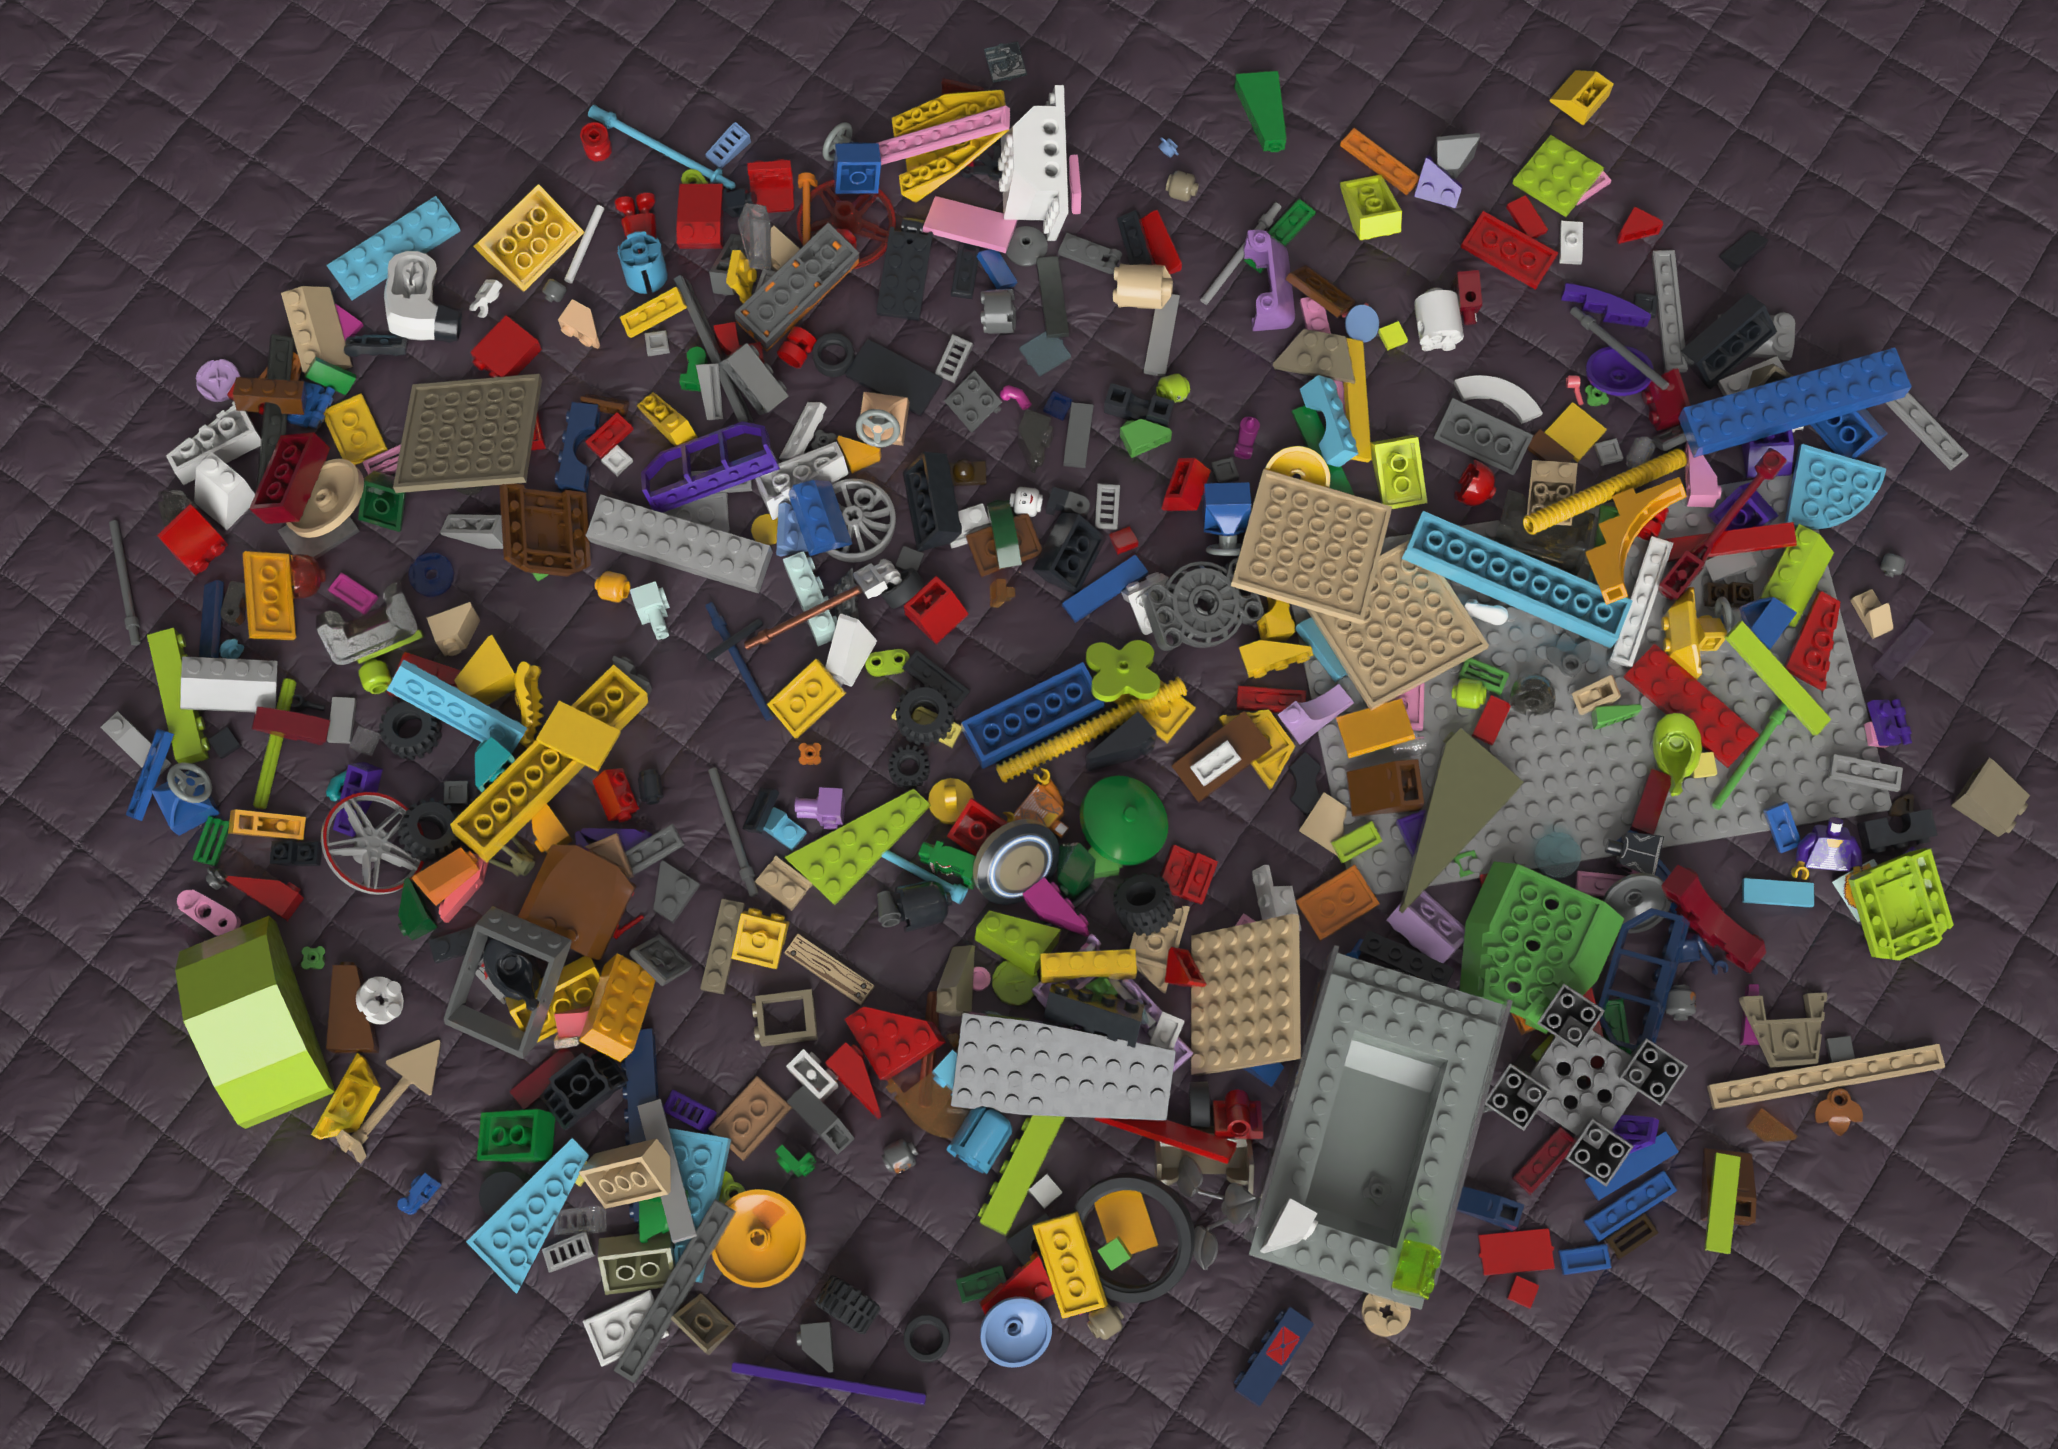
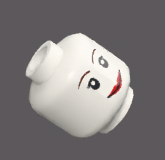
(1026, 501)

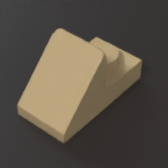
(1873, 615)
(1597, 694)

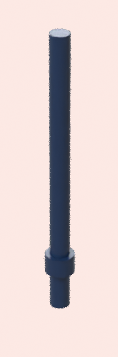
(720, 625)

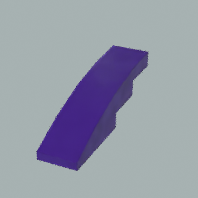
(1612, 307)

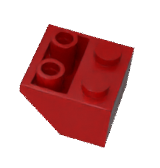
(1186, 485)
(935, 610)

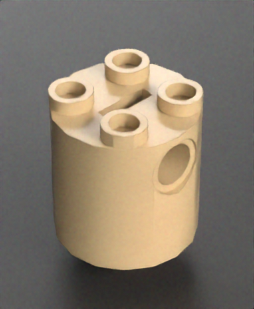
(1142, 286)

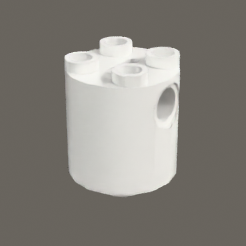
(1438, 319)

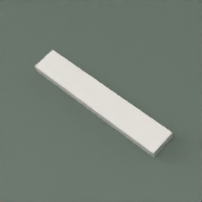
(1643, 599)

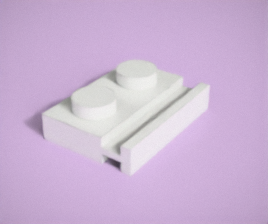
(972, 520)

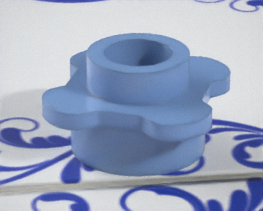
(1168, 147)

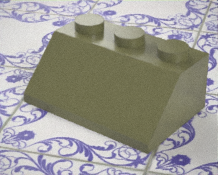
(634, 1265)

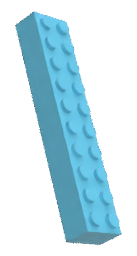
(1515, 579)

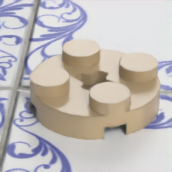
(1384, 1326)

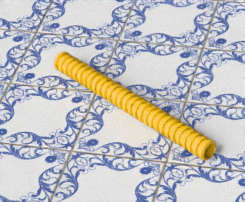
(1604, 491)
(1088, 731)

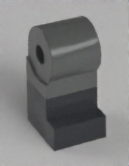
(1067, 502)

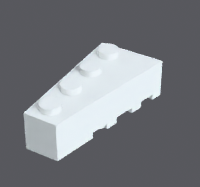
(226, 437)
(820, 464)

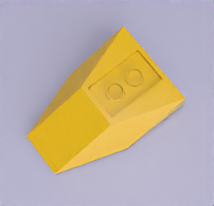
(933, 168)

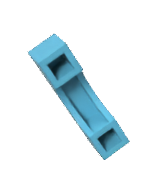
(1338, 443)

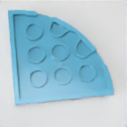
(1830, 488)

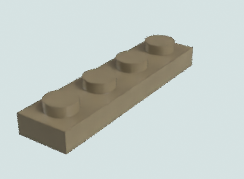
(721, 947)

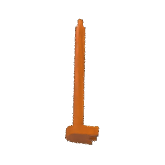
(805, 181)

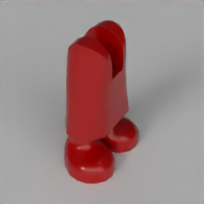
(639, 222)

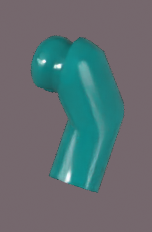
(334, 786)

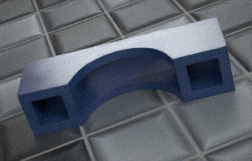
(582, 422)

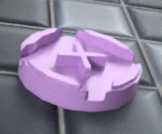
(216, 379)

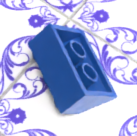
(1850, 433)
(819, 516)

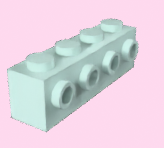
(809, 594)

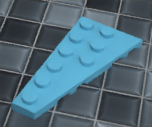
(702, 1169)
(521, 1225)

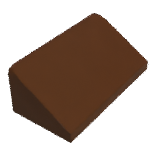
(607, 404)

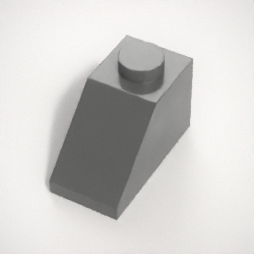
(818, 1343)

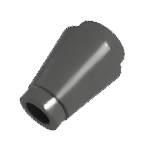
(887, 910)

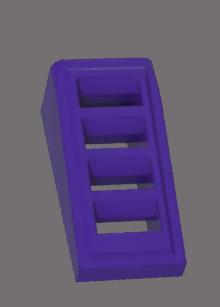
(703, 1117)

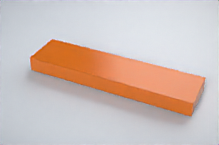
(1380, 161)

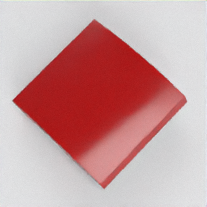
(1188, 874)

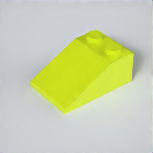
(1371, 207)
(1399, 471)

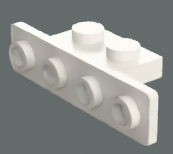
(1273, 900)

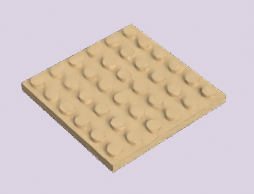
(1312, 546)
(1408, 631)
(1251, 996)

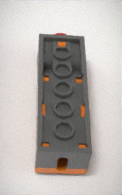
(798, 285)

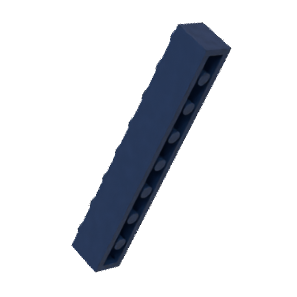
(642, 1088)

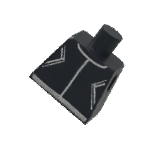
(1636, 852)

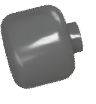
(554, 290)
(1892, 564)

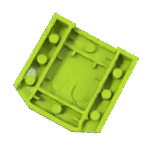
(1901, 905)

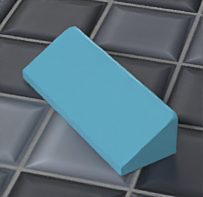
(1313, 637)

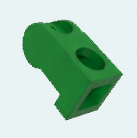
(690, 381)

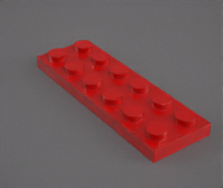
(1679, 692)

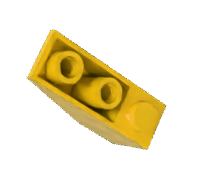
(667, 420)
(1269, 655)

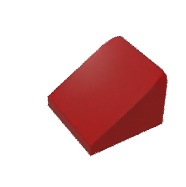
(1124, 540)

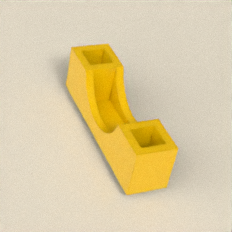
(1277, 622)
(1072, 965)

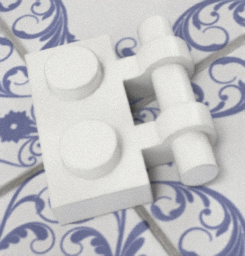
(874, 578)

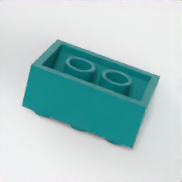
(490, 763)

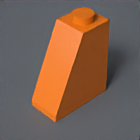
(446, 875)

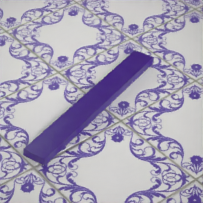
(829, 1383)

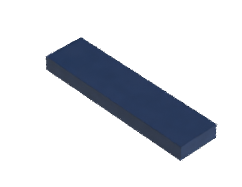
(211, 619)

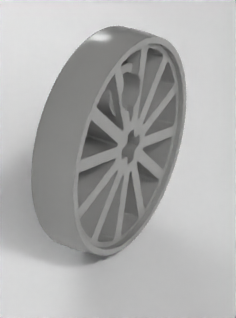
(864, 518)

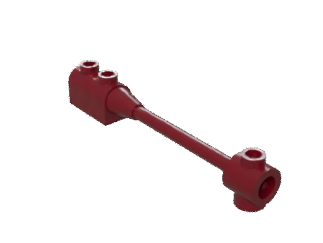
(1693, 562)

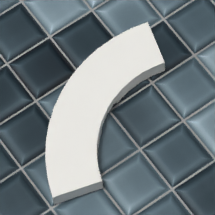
(1501, 390)

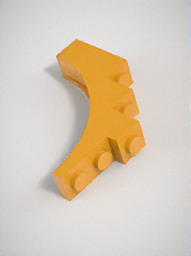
(1619, 533)

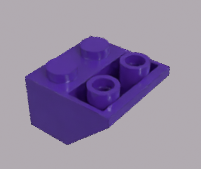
(1755, 449)

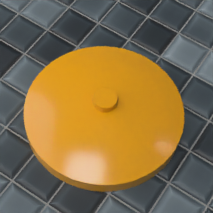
(754, 1254)

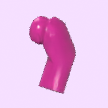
(1015, 393)

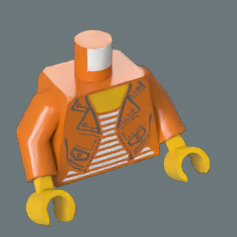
(1043, 805)

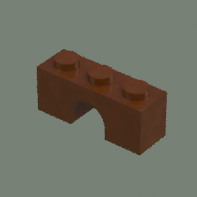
(286, 394)

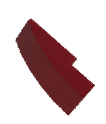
(291, 725)

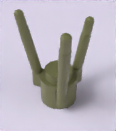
(521, 863)

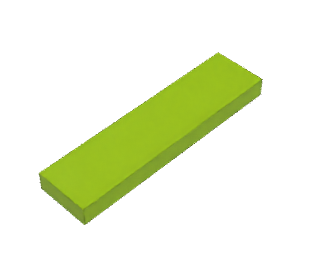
(1722, 1203)

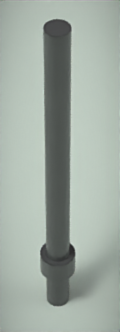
(1589, 323)
(131, 620)
(746, 872)

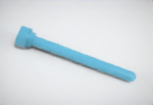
(956, 891)

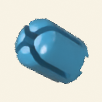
(650, 260)
(981, 1138)

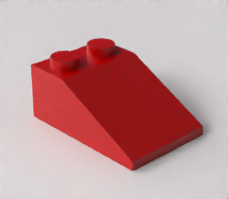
(700, 216)
(192, 540)
(851, 1071)

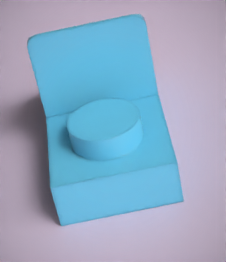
(784, 829)

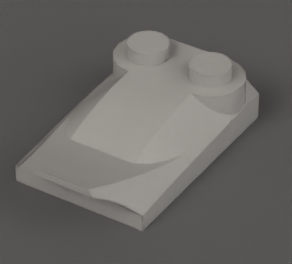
(1782, 342)

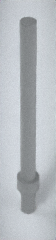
(1264, 223)

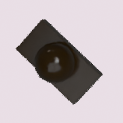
(968, 473)

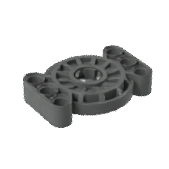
(1190, 625)

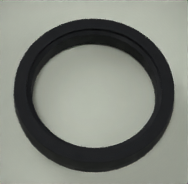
(1182, 1220)

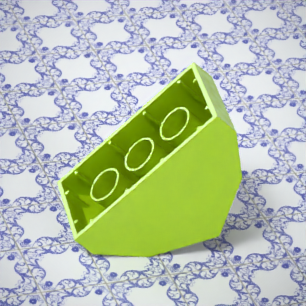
(251, 1023)

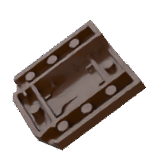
(545, 530)
(579, 897)

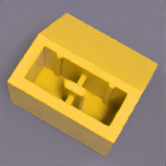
(1582, 94)

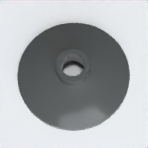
(1026, 254)

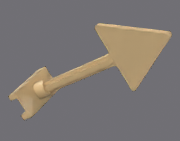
(417, 1068)

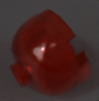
(305, 575)

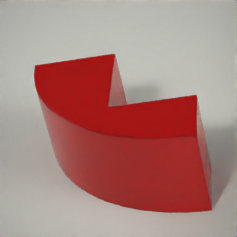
(728, 339)

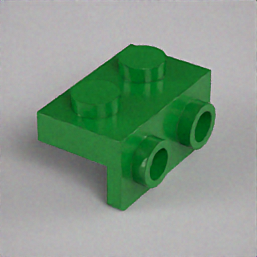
(790, 1163)

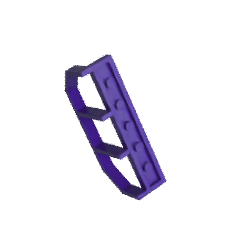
(713, 480)

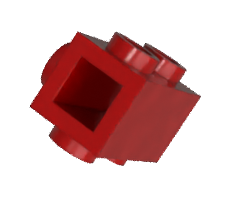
(615, 795)

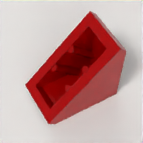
(1639, 225)
(1182, 969)

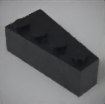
(1095, 1012)

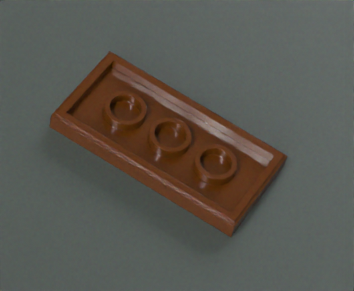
(1245, 740)

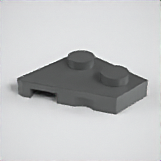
(673, 892)

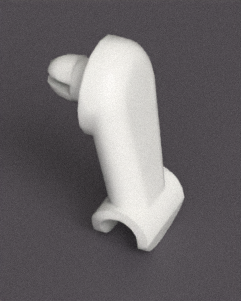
(1492, 614)

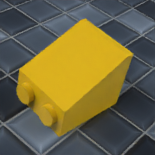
(487, 674)

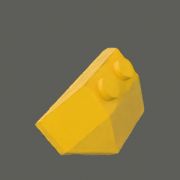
(1682, 634)

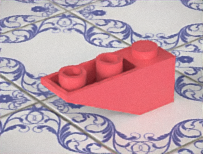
(462, 894)

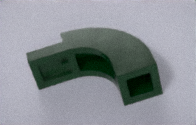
(1004, 533)

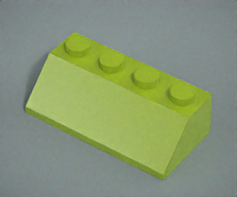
(1798, 571)

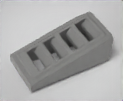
(955, 340)
(1108, 488)
(587, 1245)

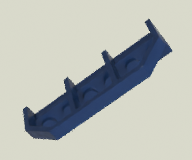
(1664, 975)

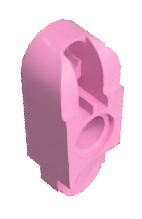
(195, 904)

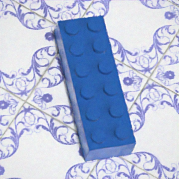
(1031, 715)

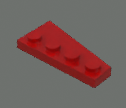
(1814, 642)

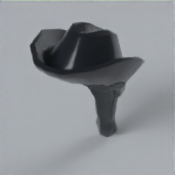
(512, 972)

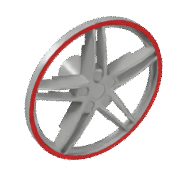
(370, 843)

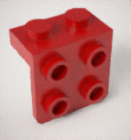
(772, 184)

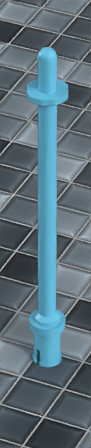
(610, 120)

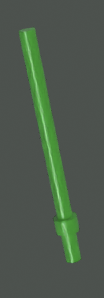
(1776, 718)

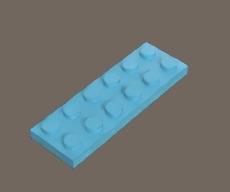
(416, 231)
(455, 707)

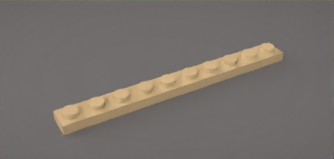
(1826, 1076)

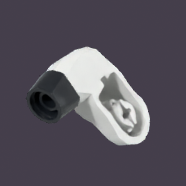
(410, 301)

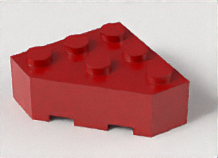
(893, 1039)

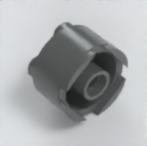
(999, 311)

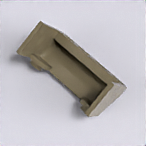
(1238, 1170)

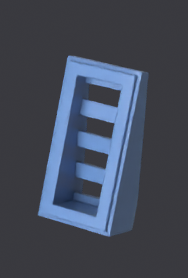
(724, 140)

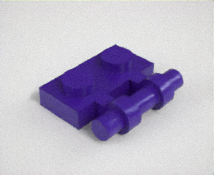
(1884, 723)

